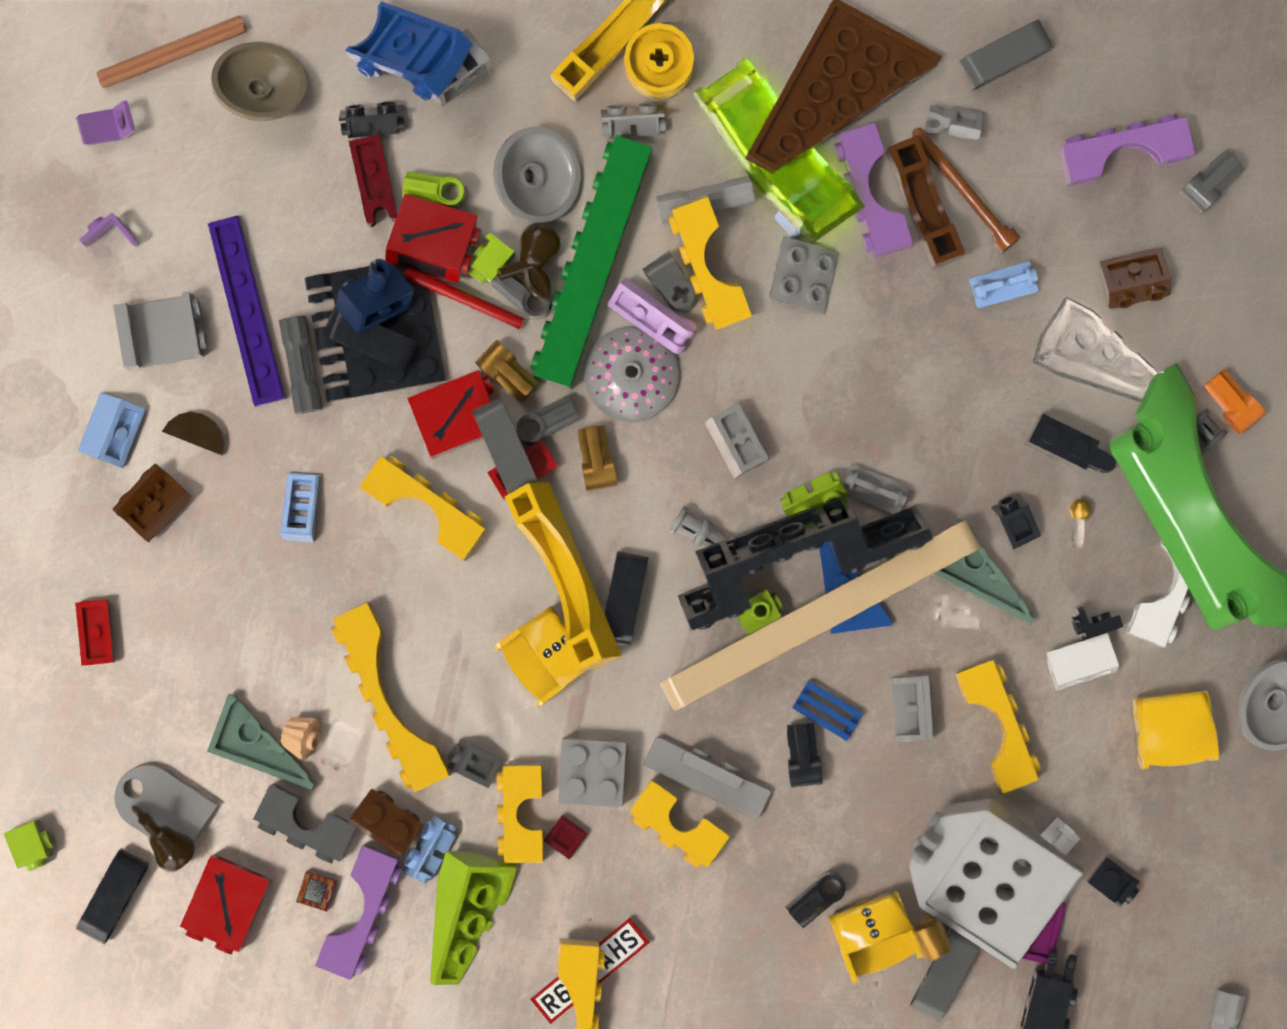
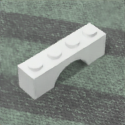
(1156, 620)

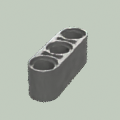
(1005, 54)
(504, 445)
(944, 977)

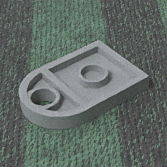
(165, 800)

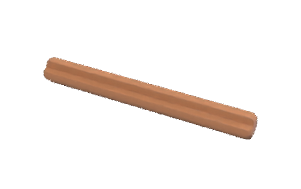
(171, 51)

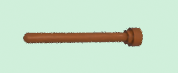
(1003, 235)

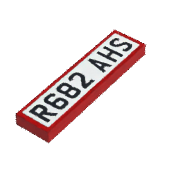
(618, 949)

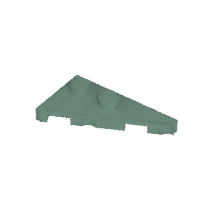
(984, 579)
(248, 742)

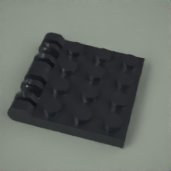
(364, 373)

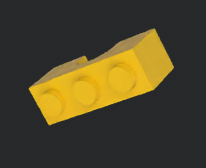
(519, 842)
(699, 843)

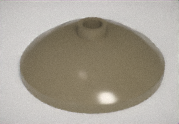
(261, 70)

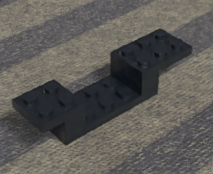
(778, 541)

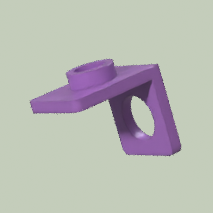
(105, 125)
(100, 226)

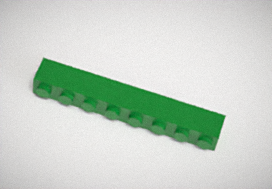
(592, 262)

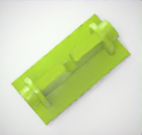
(825, 489)

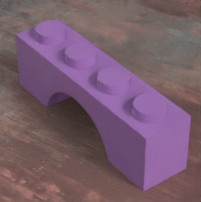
(1165, 142)
(884, 229)
(344, 950)

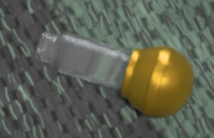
(1080, 511)

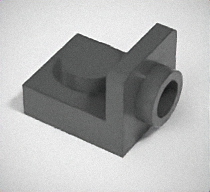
(473, 762)

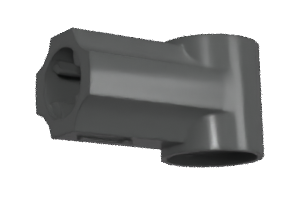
(1206, 186)
(517, 294)
(549, 420)

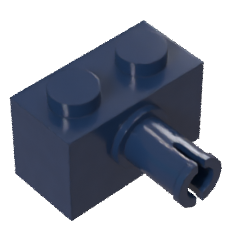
(374, 296)

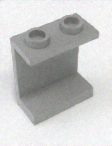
(160, 331)

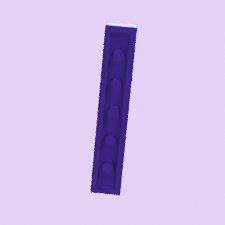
(246, 311)

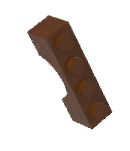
(923, 202)

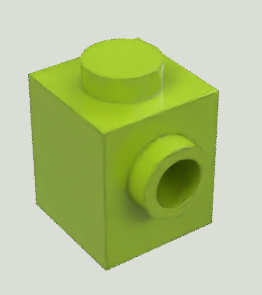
(763, 612)
(29, 845)

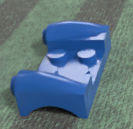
(413, 49)

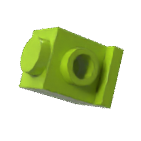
(489, 259)

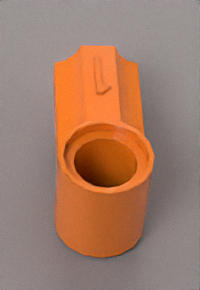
(1239, 409)

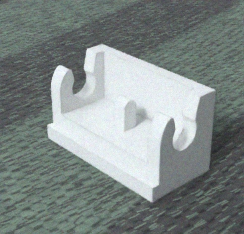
(1082, 662)

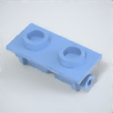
(1004, 284)
(435, 835)

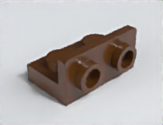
(1135, 278)

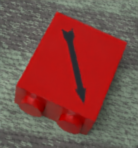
(432, 238)
(447, 415)
(225, 904)

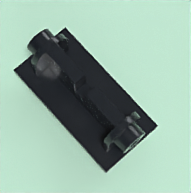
(359, 119)

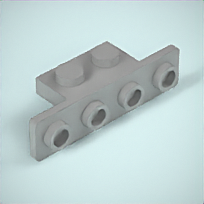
(707, 778)

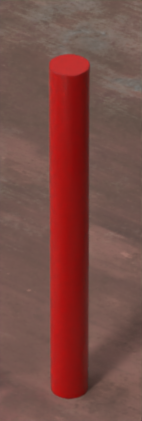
(463, 298)

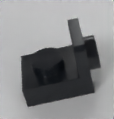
(1016, 520)
(1101, 623)
(1114, 882)

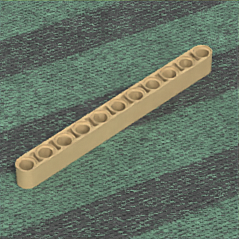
(820, 615)

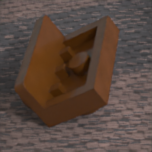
(151, 502)
(386, 822)

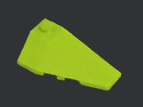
(466, 899)

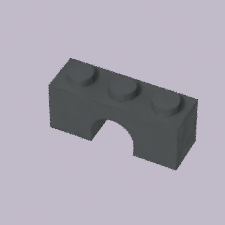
(278, 814)

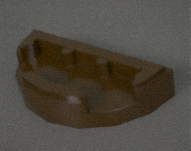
(197, 430)

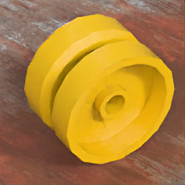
(660, 42)

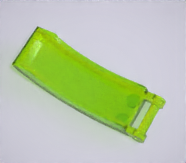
(803, 191)

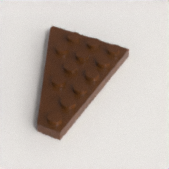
(839, 78)

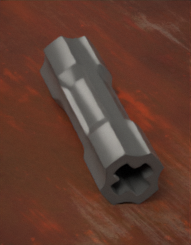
(300, 365)

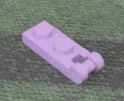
(651, 316)

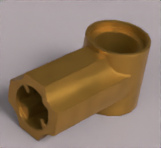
(501, 366)
(597, 465)
(932, 937)

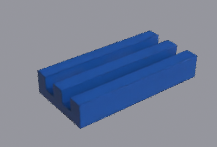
(804, 697)

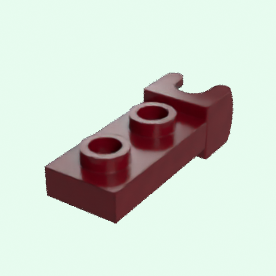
(372, 177)

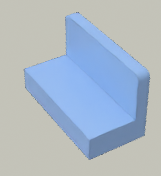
(111, 429)

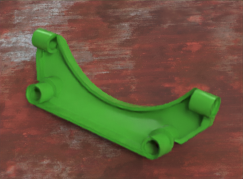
(1172, 485)

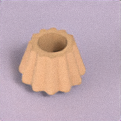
(301, 736)

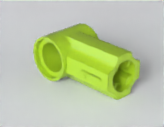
(433, 188)

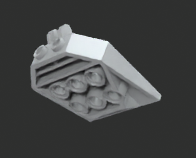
(959, 837)

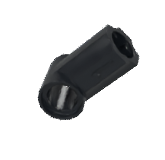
(804, 762)
(815, 901)

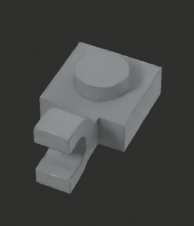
(959, 122)

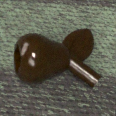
(538, 246)
(170, 847)

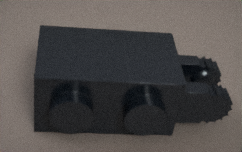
(1069, 446)
(1050, 996)

